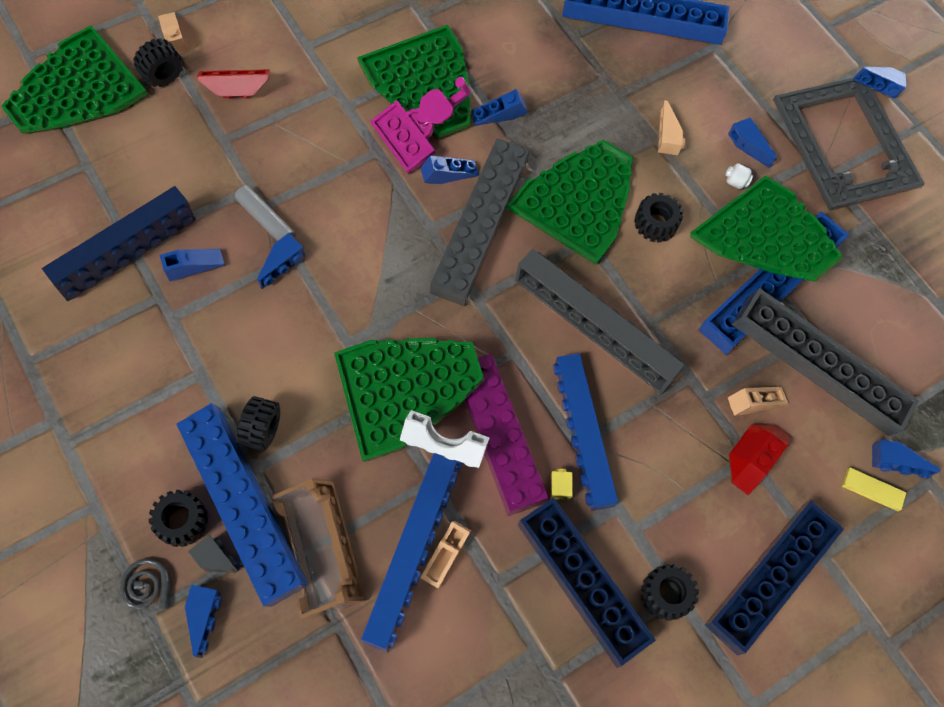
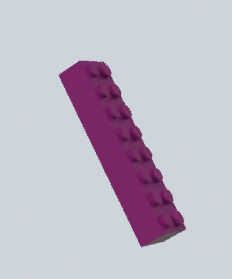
(507, 448)

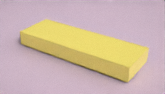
(874, 489)

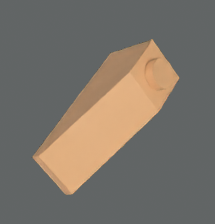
(172, 31)
(670, 132)
(756, 400)

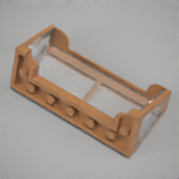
(320, 547)

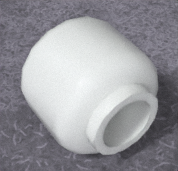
(738, 176)

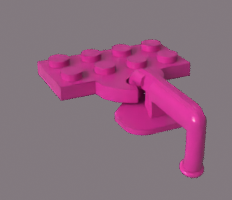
(409, 131)

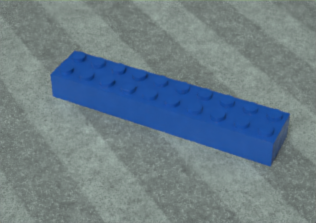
(674, 18)
(719, 326)
(242, 505)
(411, 553)

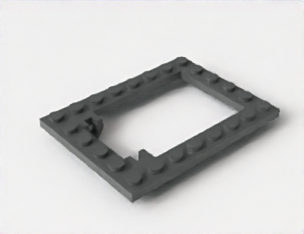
(902, 174)

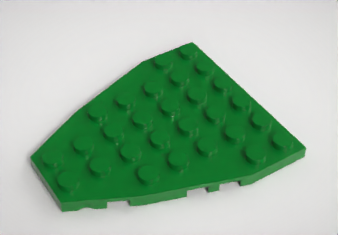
(416, 67)
(73, 86)
(579, 199)
(770, 232)
(400, 376)

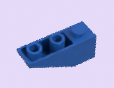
(883, 79)
(500, 109)
(751, 141)
(444, 169)
(281, 257)
(190, 262)
(897, 457)
(200, 613)

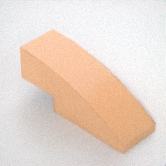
(445, 554)

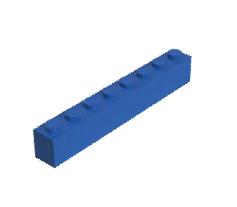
(585, 433)

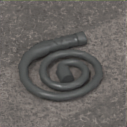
(165, 586)

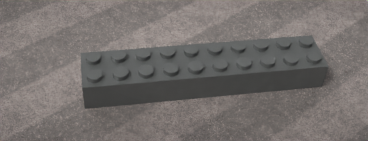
(479, 222)
(598, 321)
(825, 362)

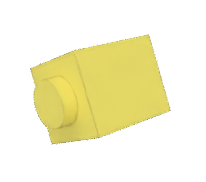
(560, 485)

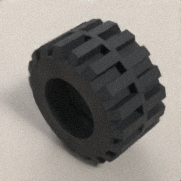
(158, 62)
(664, 207)
(258, 423)
(164, 510)
(684, 584)

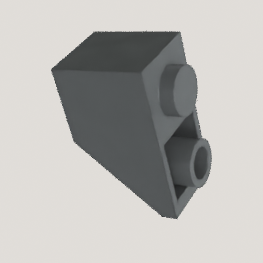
(211, 557)

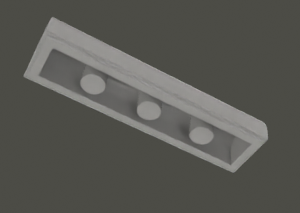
(262, 213)

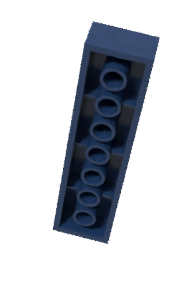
(119, 243)
(774, 578)
(586, 583)

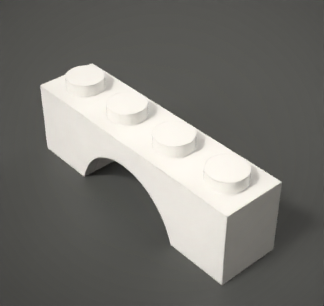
(420, 432)

